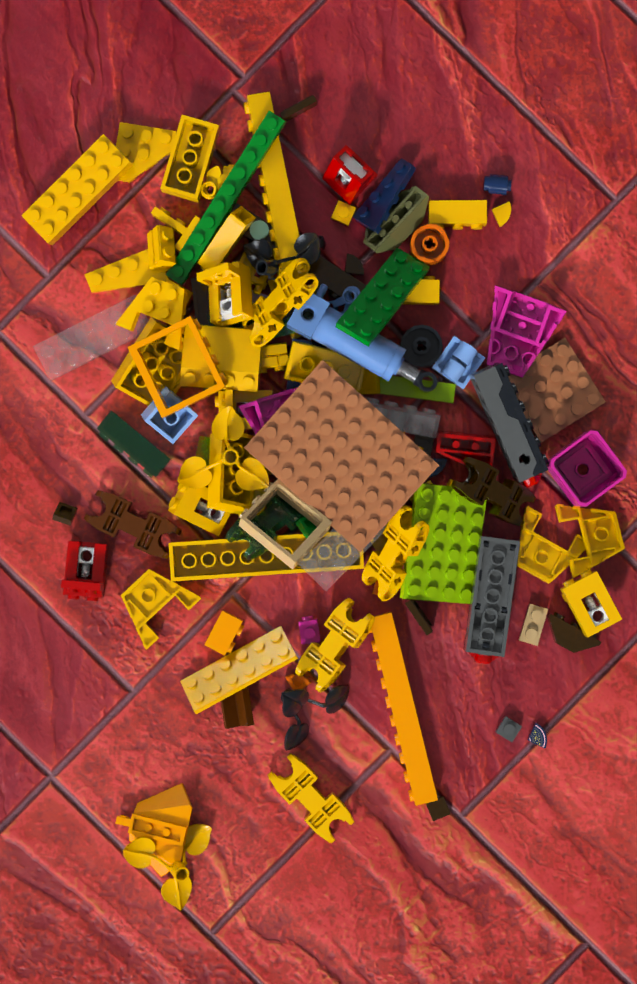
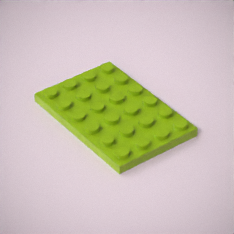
(449, 555)

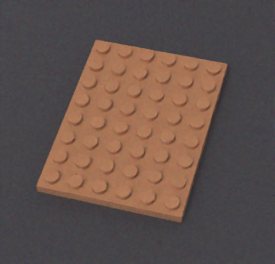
(341, 455)

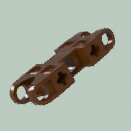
(132, 524)

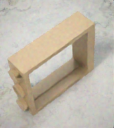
(308, 511)

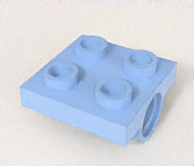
(458, 362)

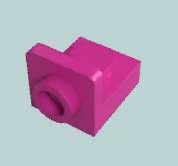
(309, 630)

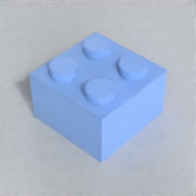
(174, 424)

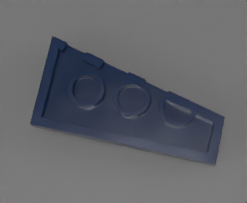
(378, 204)

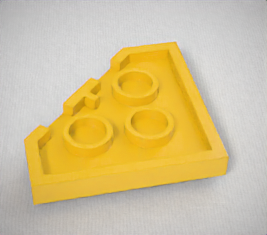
(143, 147)

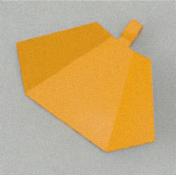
(164, 821)

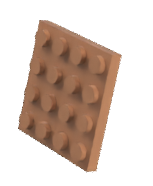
(556, 390)

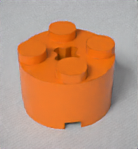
(439, 240)

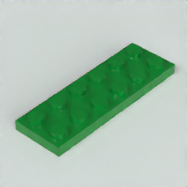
(382, 297)

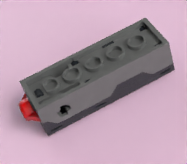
(509, 423)
(491, 599)

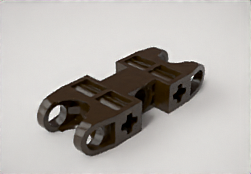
(483, 486)

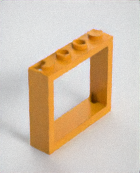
(147, 376)

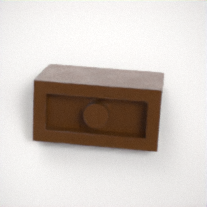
(237, 709)

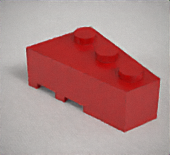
(458, 445)

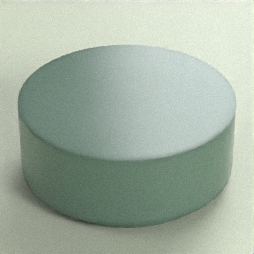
(259, 230)

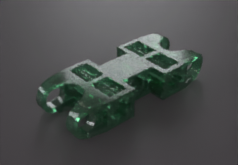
(269, 521)

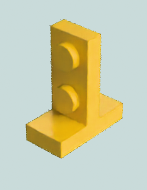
(178, 225)

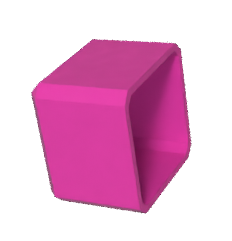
(602, 465)

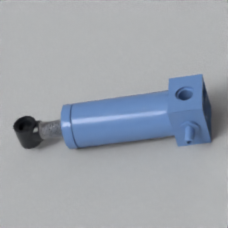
(380, 358)

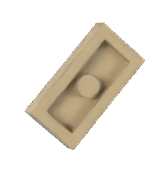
(533, 624)

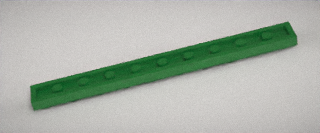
(226, 197)

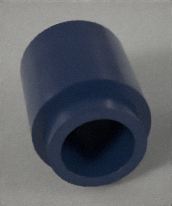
(497, 184)

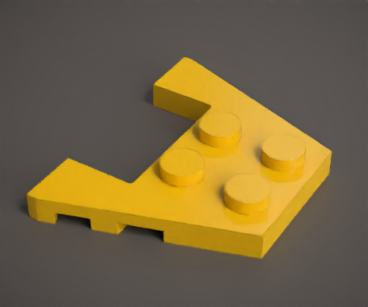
(161, 302)
(599, 533)
(540, 555)
(150, 595)

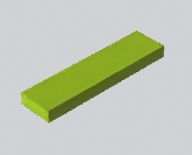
(404, 388)

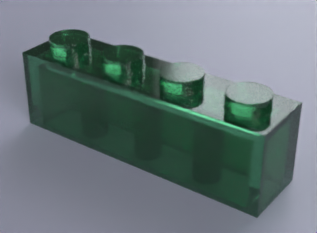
(134, 444)

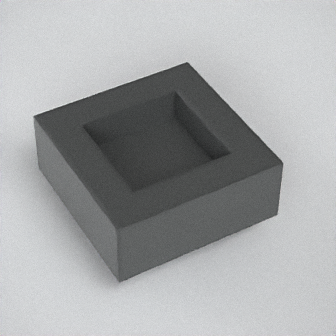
(508, 729)

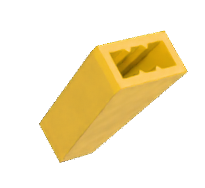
(226, 238)

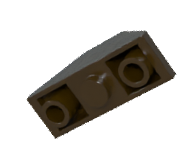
(570, 635)

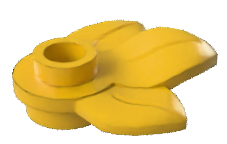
(213, 179)

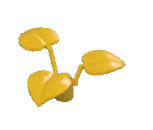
(251, 474)
(176, 889)

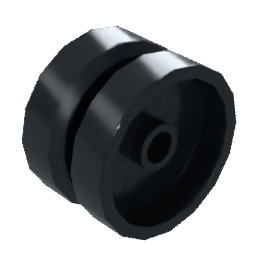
(429, 339)

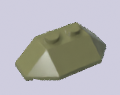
(402, 221)

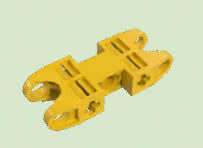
(281, 301)
(400, 545)
(326, 657)
(311, 798)

